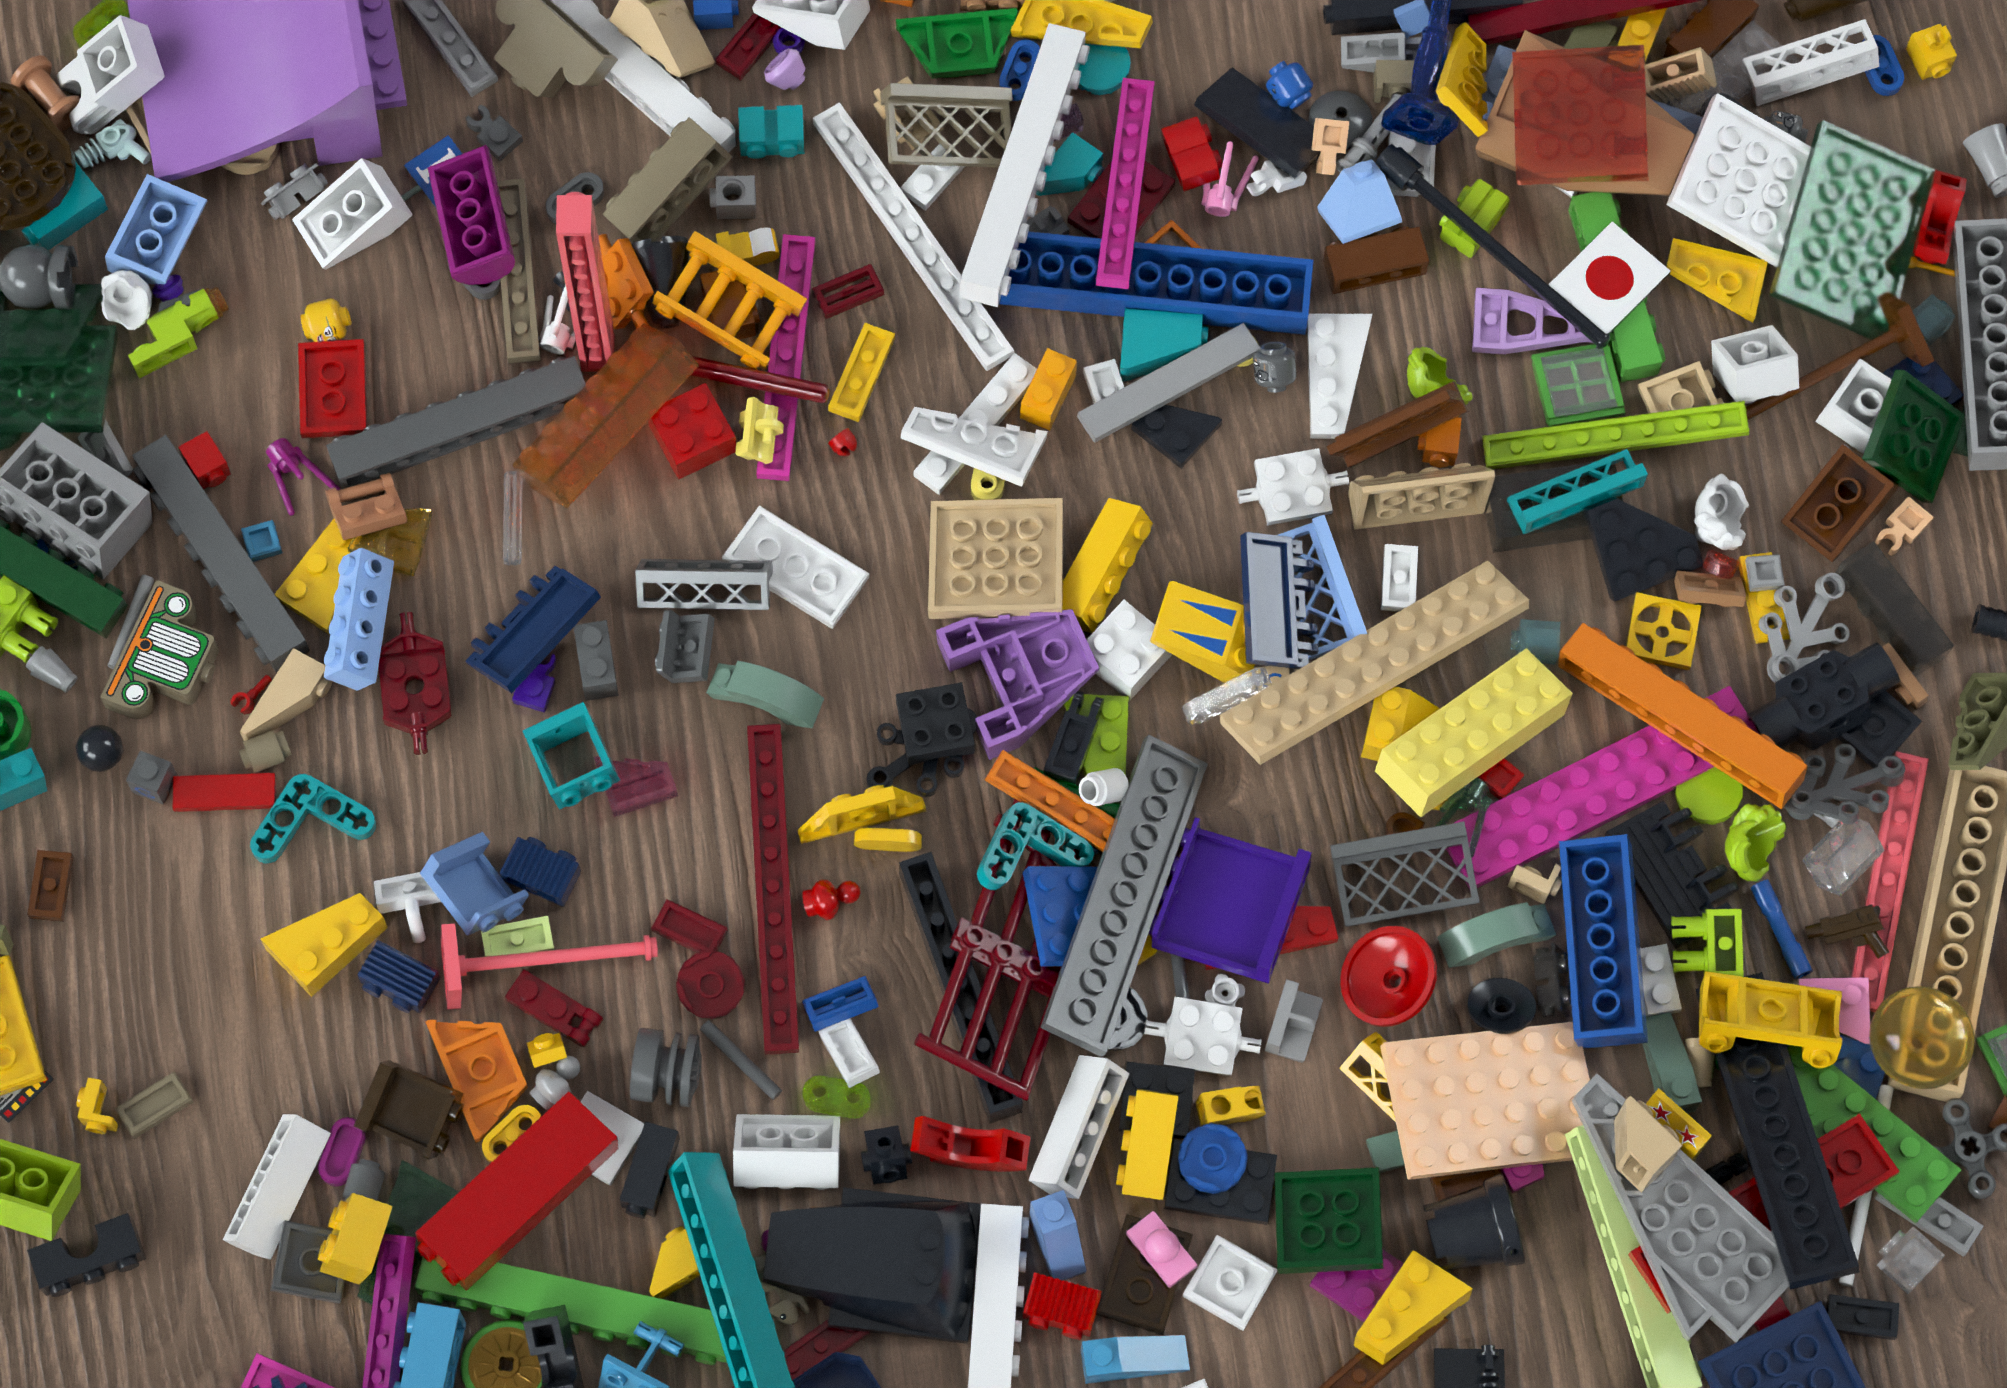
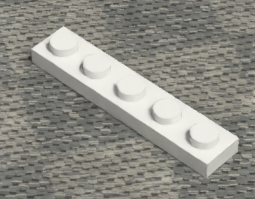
(991, 405)

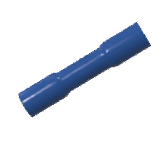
(1789, 946)

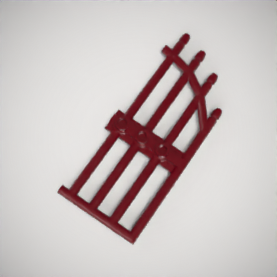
(1002, 958)

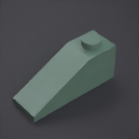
(1669, 1062)

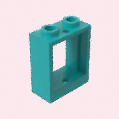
(559, 730)

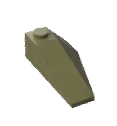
(1981, 722)

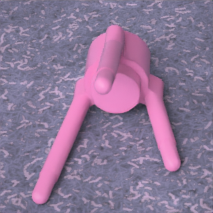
(1219, 199)

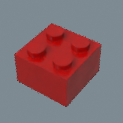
(692, 431)

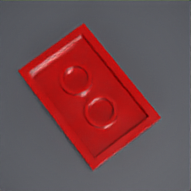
(332, 388)

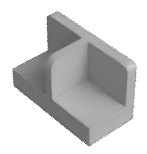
(1293, 1023)

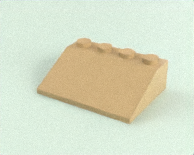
(1419, 495)

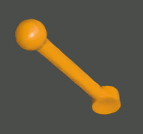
(1915, 263)

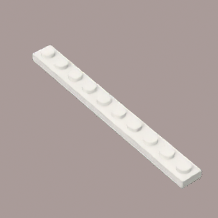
(912, 235)

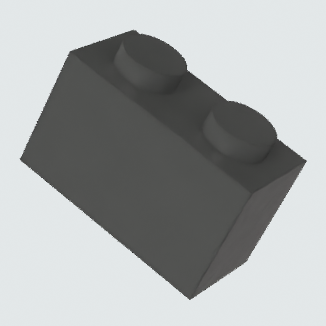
(596, 660)

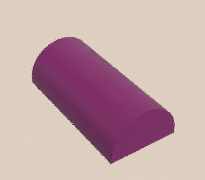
(472, 217)

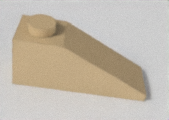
(289, 694)

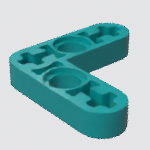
(309, 804)
(1029, 834)

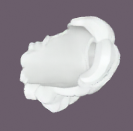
(1719, 513)

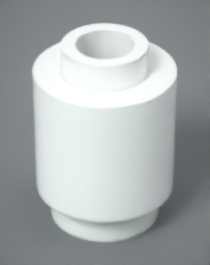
(1103, 787)

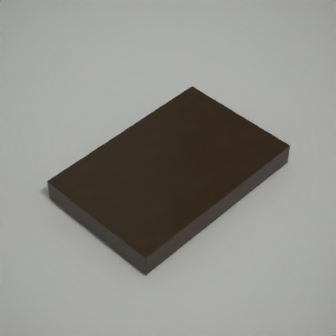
(1134, 1289)

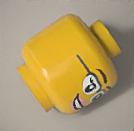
(325, 321)

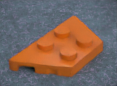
(481, 1067)

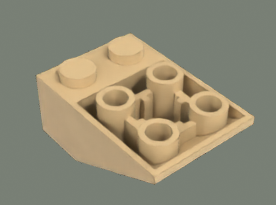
(664, 32)

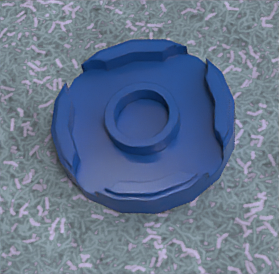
(1212, 1158)

